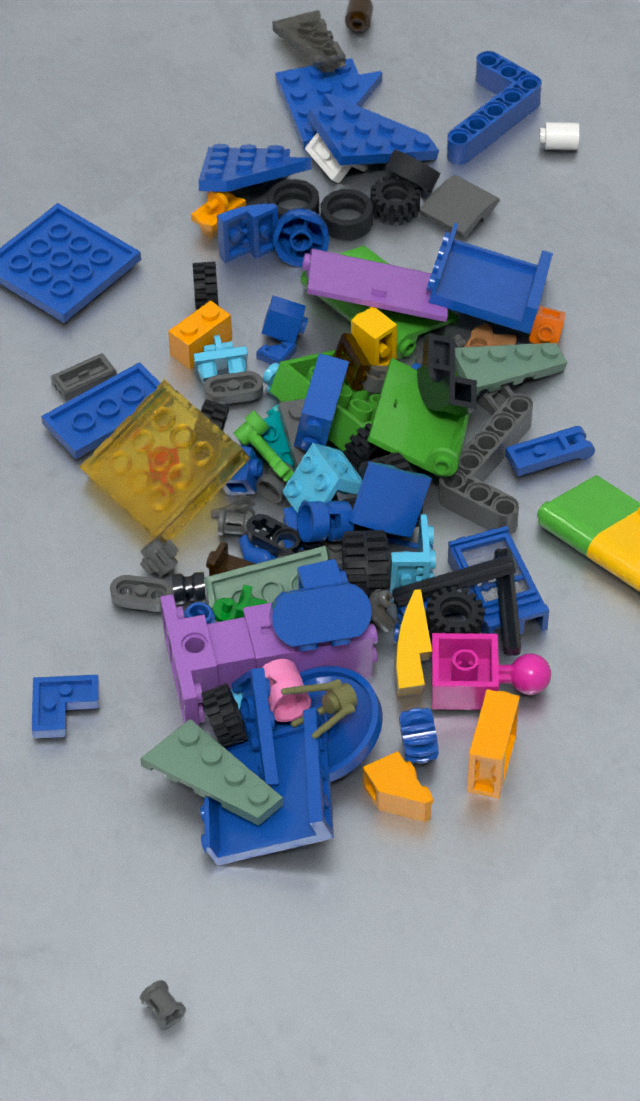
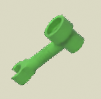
(251, 432)

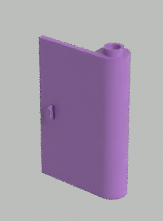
(370, 284)

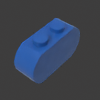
(320, 615)

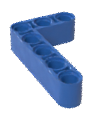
(516, 97)

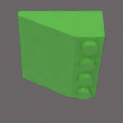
(352, 411)

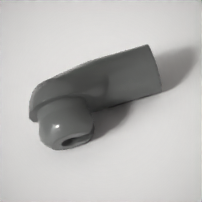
(379, 600)

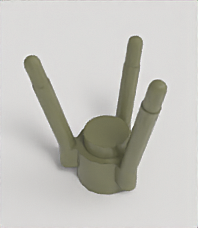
(338, 700)

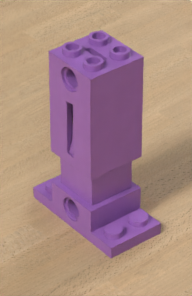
(222, 651)

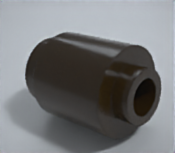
(359, 15)

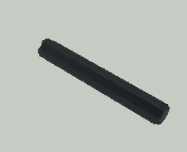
(459, 578)
(508, 610)

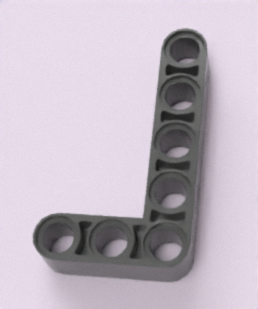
(466, 490)

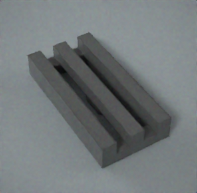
(86, 378)

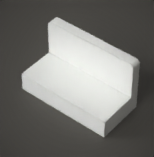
(326, 160)

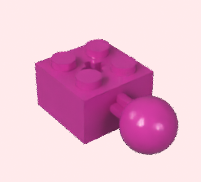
(470, 665)

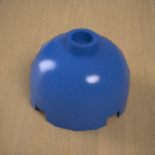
(298, 233)

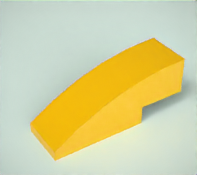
(412, 648)

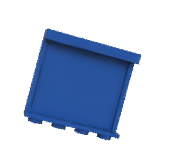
(488, 283)
(305, 792)

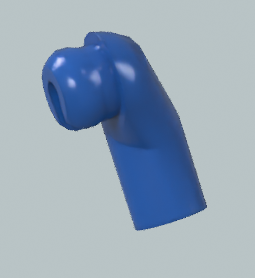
(253, 553)

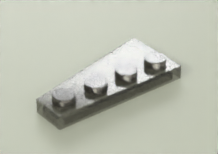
(311, 39)

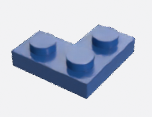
(55, 696)

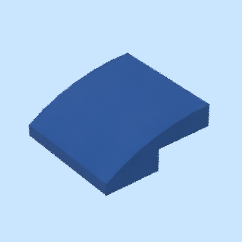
(246, 231)
(390, 499)

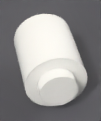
(560, 136)

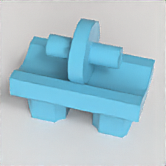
(219, 357)

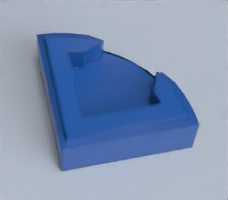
(276, 353)

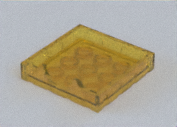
(164, 462)

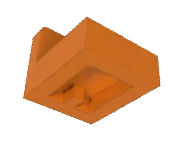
(547, 326)

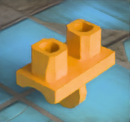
(217, 203)

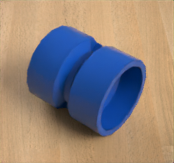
(324, 521)

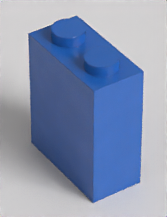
(321, 401)

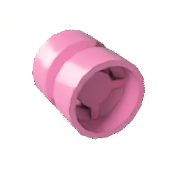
(284, 674)

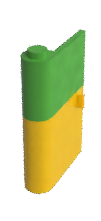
(599, 525)

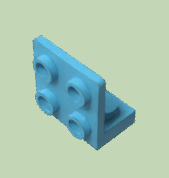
(320, 476)
(414, 566)

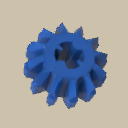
(418, 735)

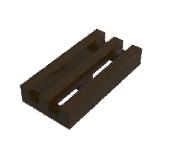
(356, 359)

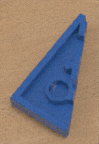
(258, 720)

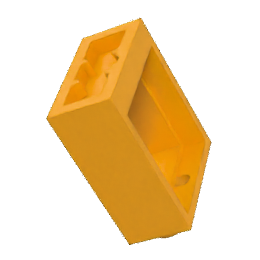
(493, 743)

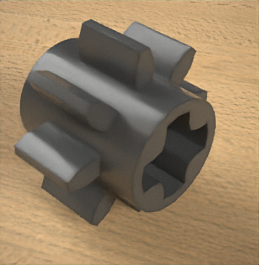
(159, 556)

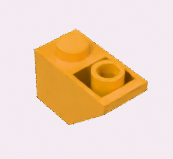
(395, 788)

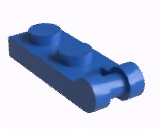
(549, 450)

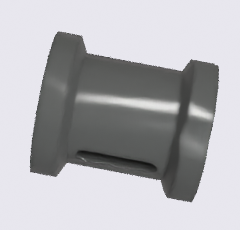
(226, 527)
(162, 1004)

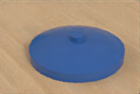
(354, 734)

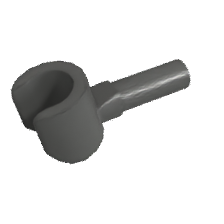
(241, 504)

